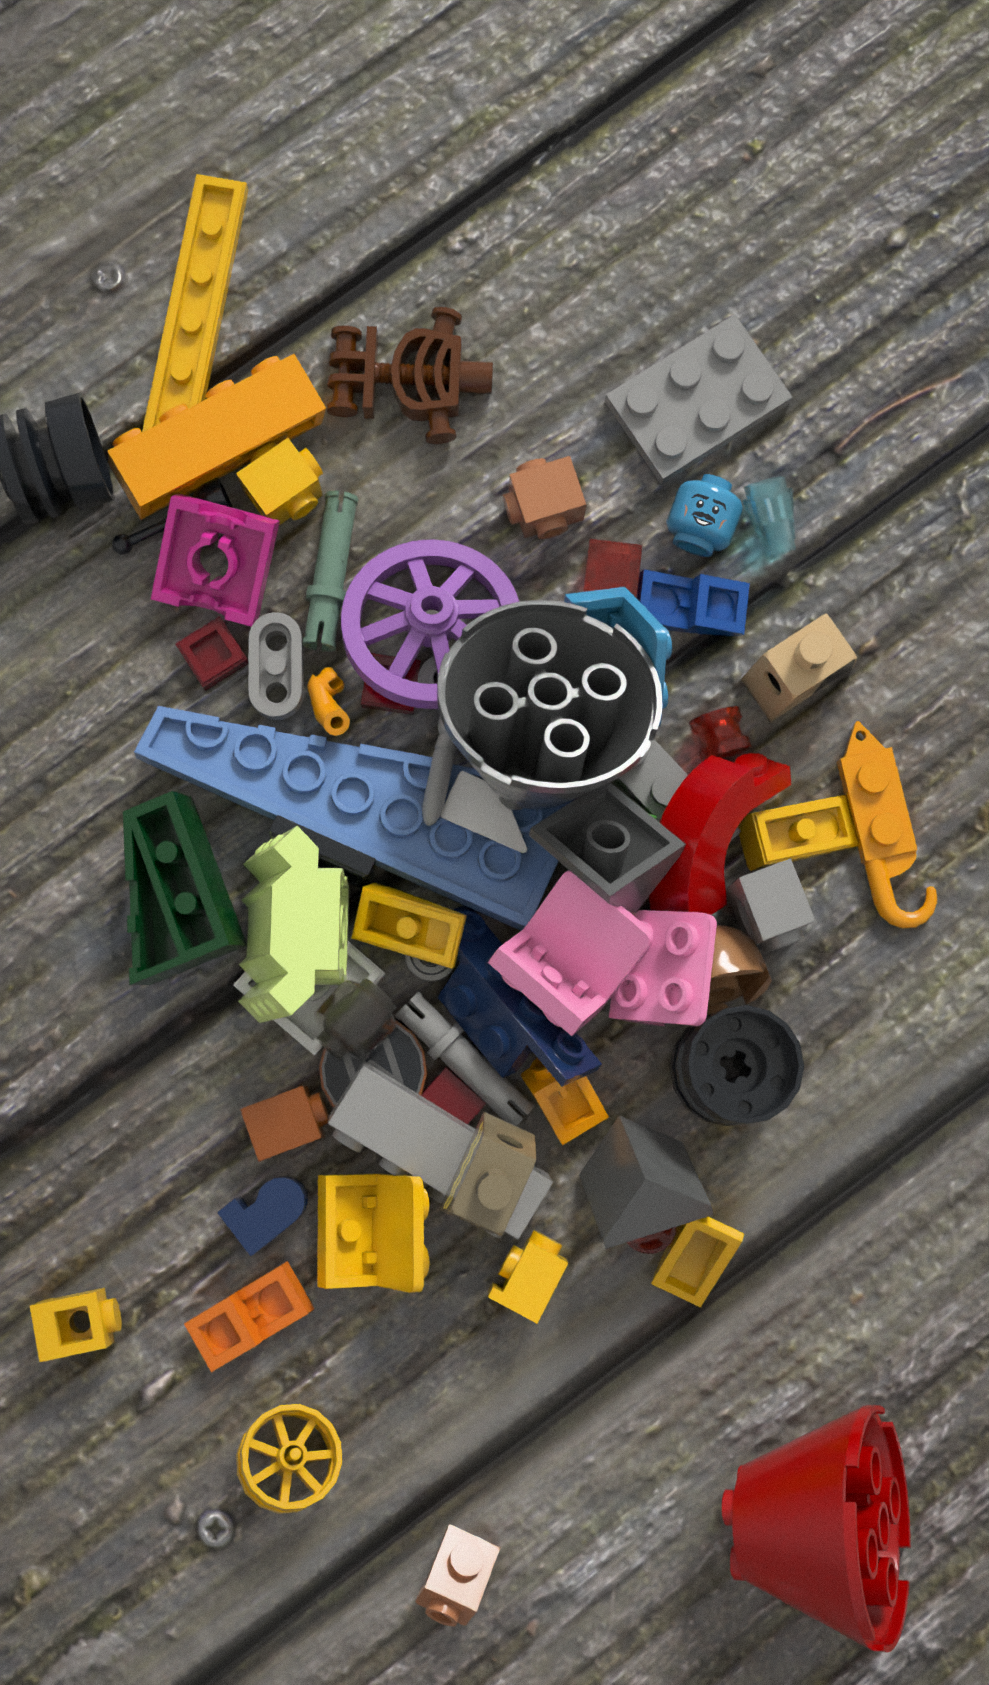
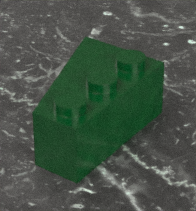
(175, 891)

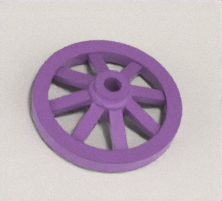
(421, 627)

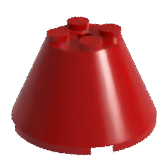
(827, 1526)

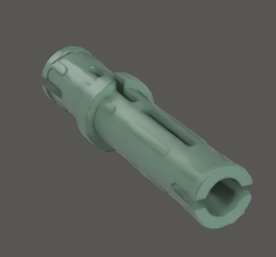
(327, 591)

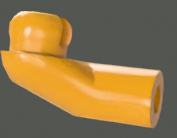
(325, 708)

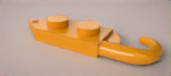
(881, 824)

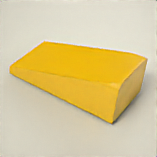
(797, 832)
(408, 925)

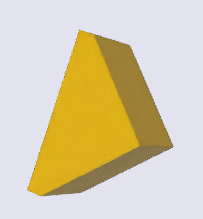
(696, 1259)

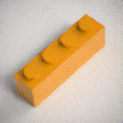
(215, 434)

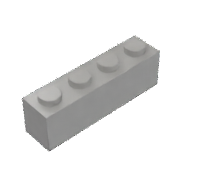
(416, 1138)

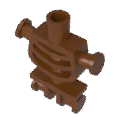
(459, 376)

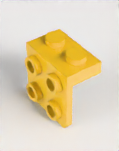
(372, 1231)

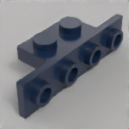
(504, 1020)

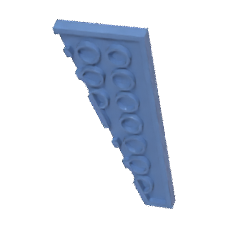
(358, 798)

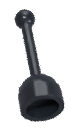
(210, 491)

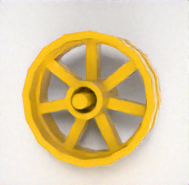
(289, 1458)

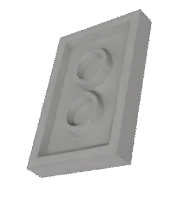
(698, 399)

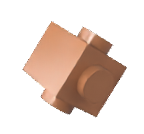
(544, 497)

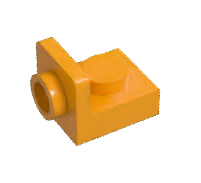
(567, 1108)

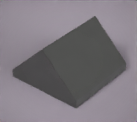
(610, 845)
(641, 1184)

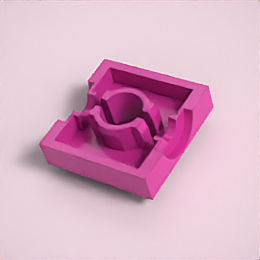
(247, 545)

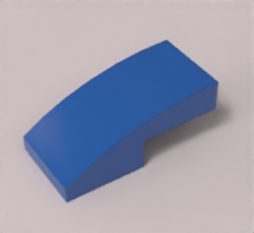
(695, 605)

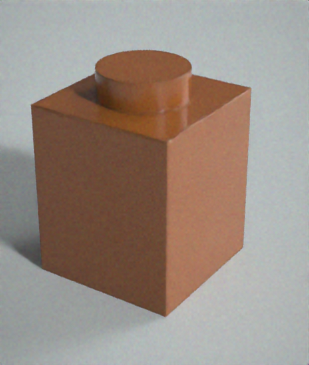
(285, 1122)

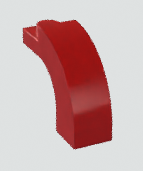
(705, 817)

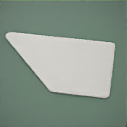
(481, 811)

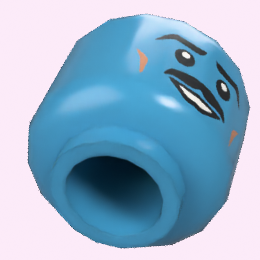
(704, 515)

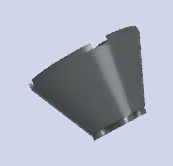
(548, 701)

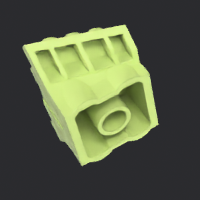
(293, 926)

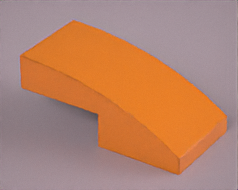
(249, 1316)

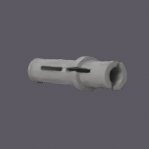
(464, 1059)

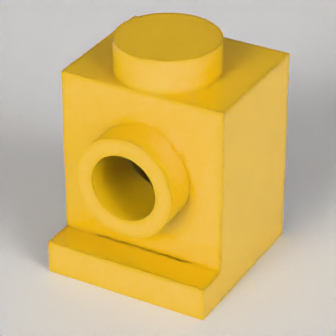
(530, 1276)
(55, 1326)

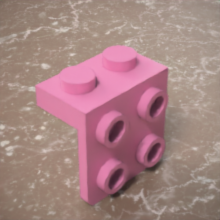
(572, 953)
(672, 975)

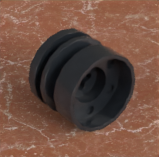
(53, 459)
(763, 1053)

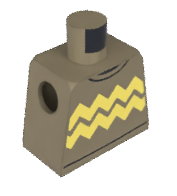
(491, 1175)

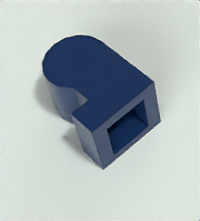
(275, 1209)

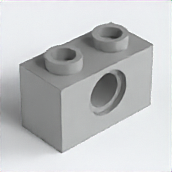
(771, 906)

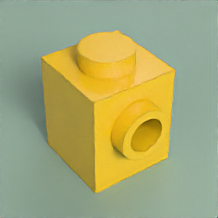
(282, 481)

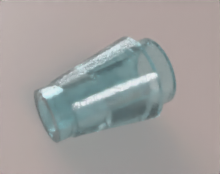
(772, 515)

